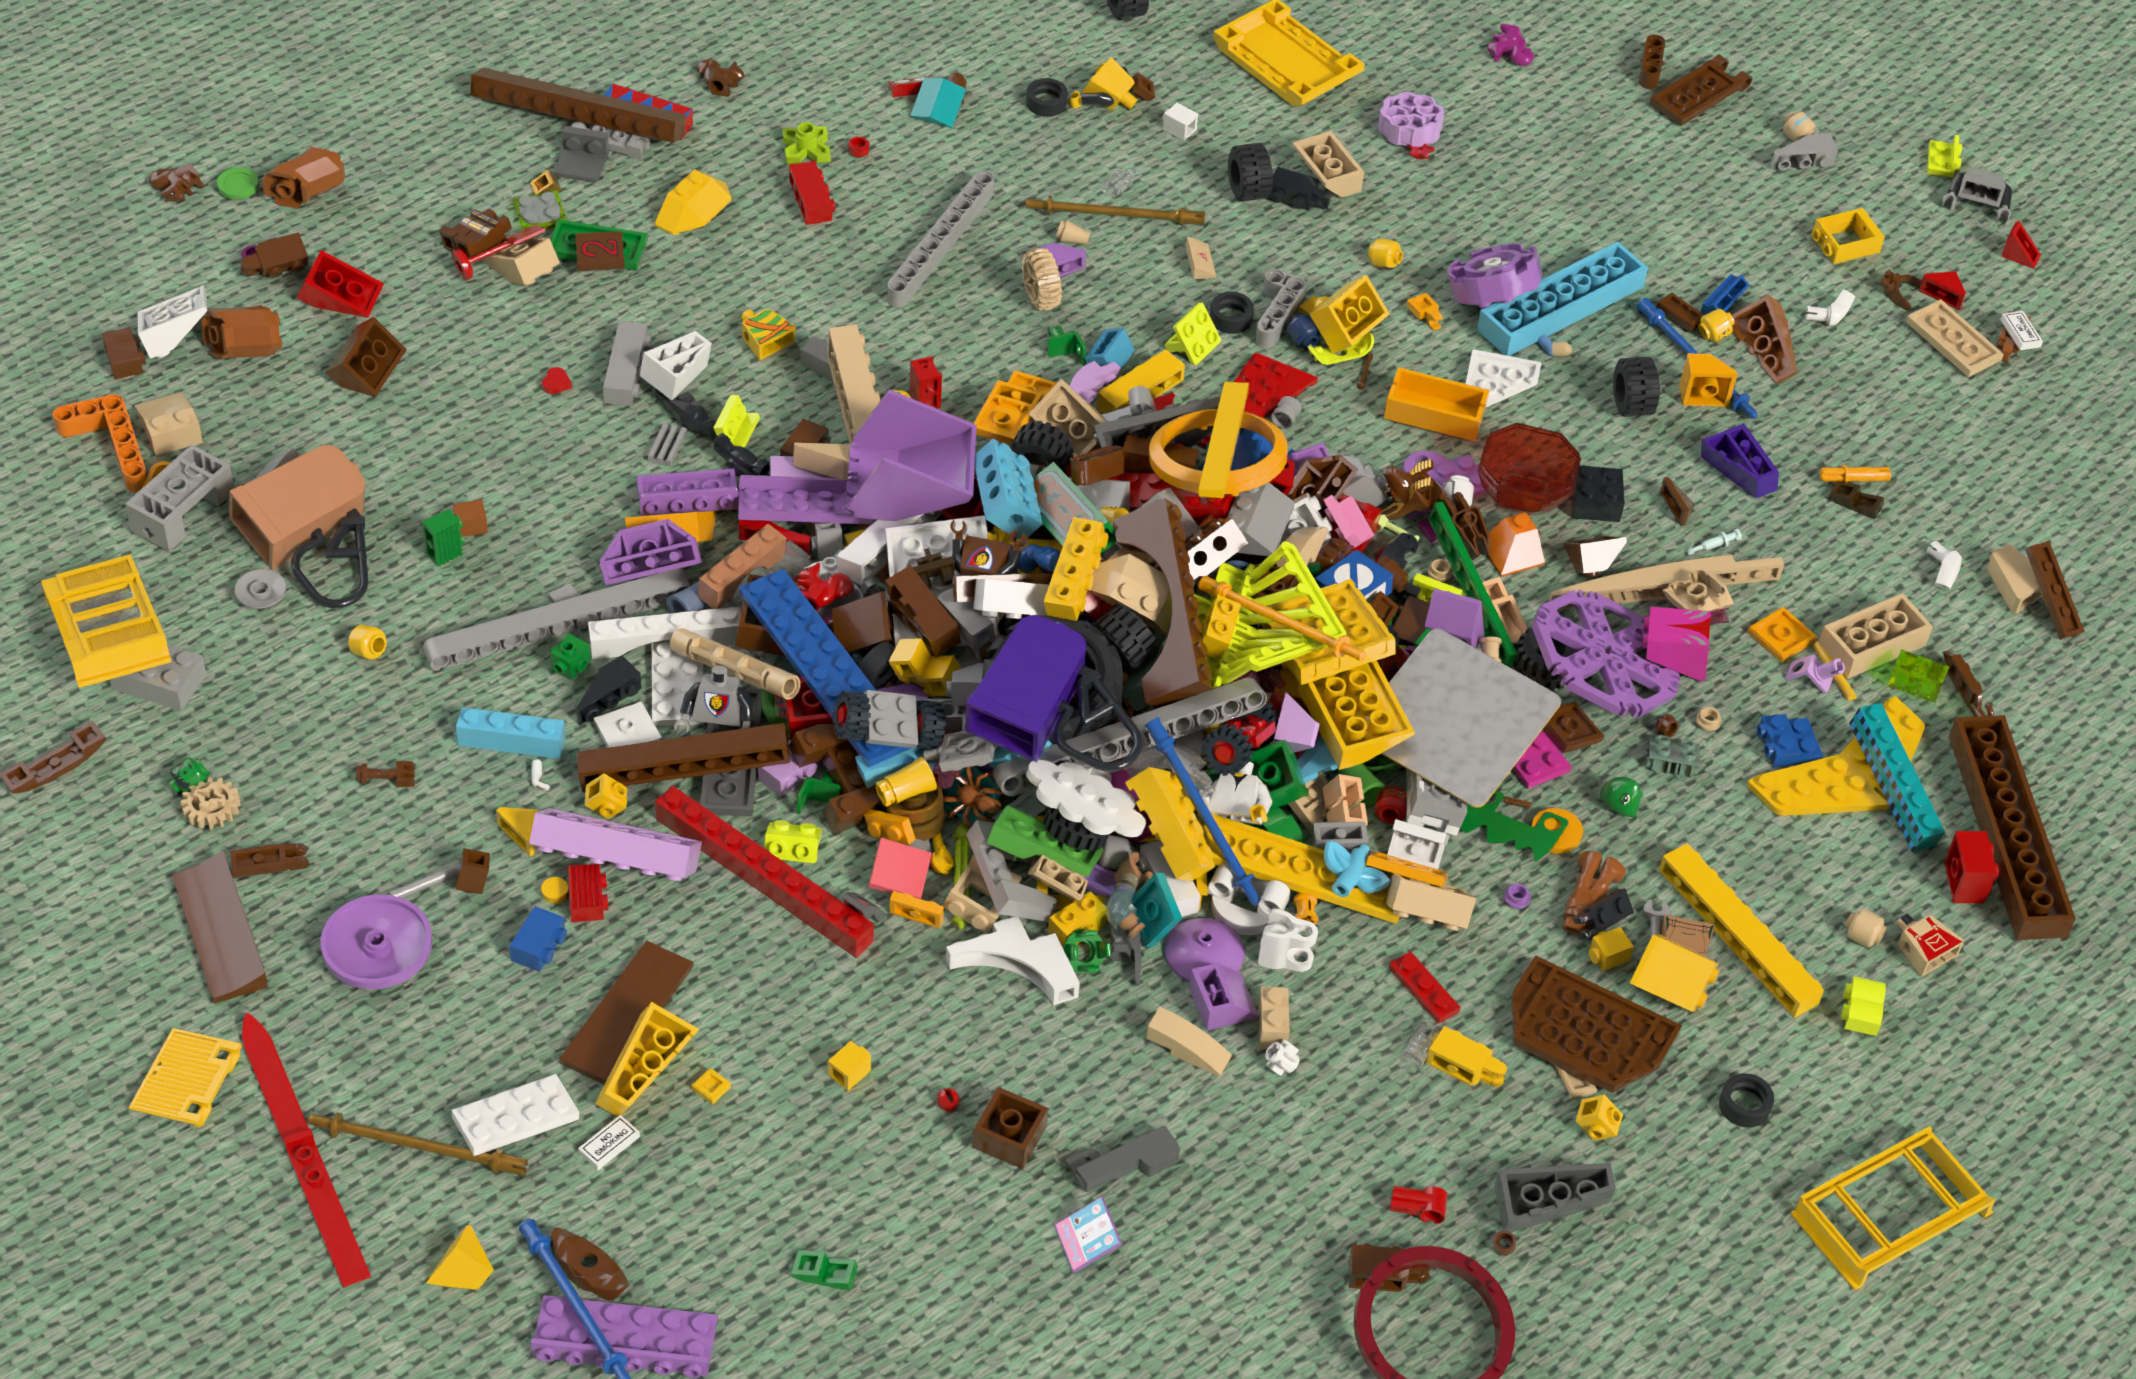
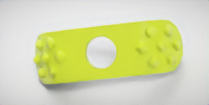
(1357, 350)

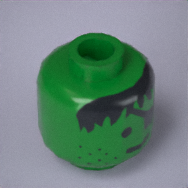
(188, 773)

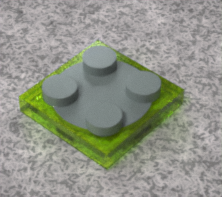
(539, 210)

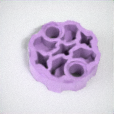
(1411, 119)

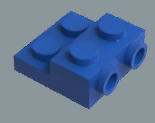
(1788, 740)

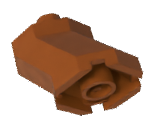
(304, 177)
(241, 332)

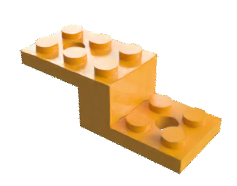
(1010, 406)

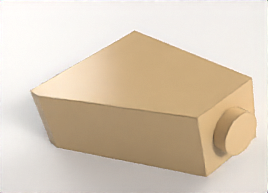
(2014, 578)

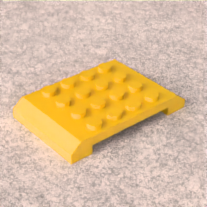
(1285, 54)

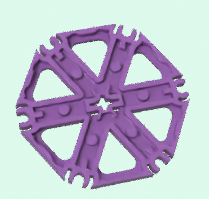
(1591, 642)

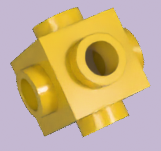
(606, 796)
(1599, 1117)

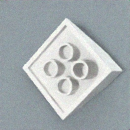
(168, 322)

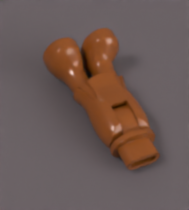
(1589, 889)

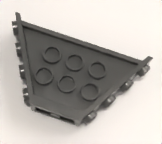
(1149, 421)

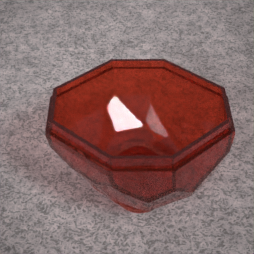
(1528, 468)

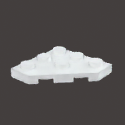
(1501, 374)

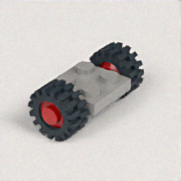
(889, 719)

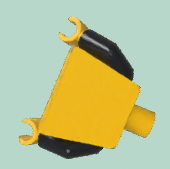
(1107, 88)

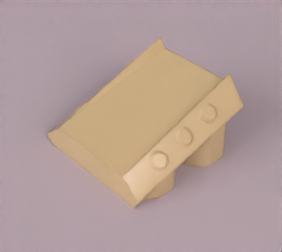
(1699, 592)

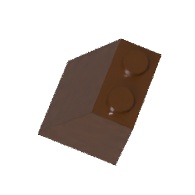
(864, 623)

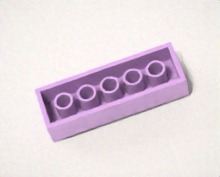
(615, 843)

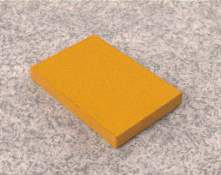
(1407, 868)

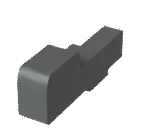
(1148, 1153)

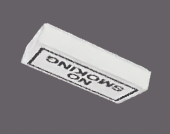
(2021, 330)
(609, 1142)

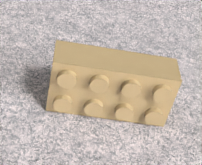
(1875, 635)

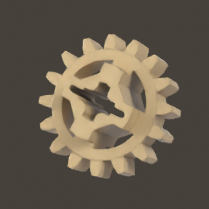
(210, 803)

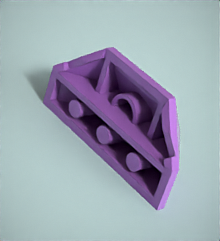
(648, 551)

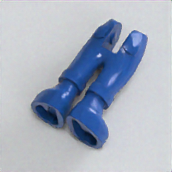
(1036, 555)

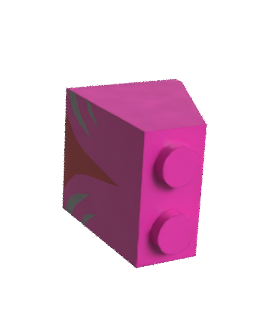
(1678, 640)

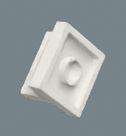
(1417, 844)

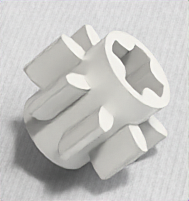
(1282, 1057)

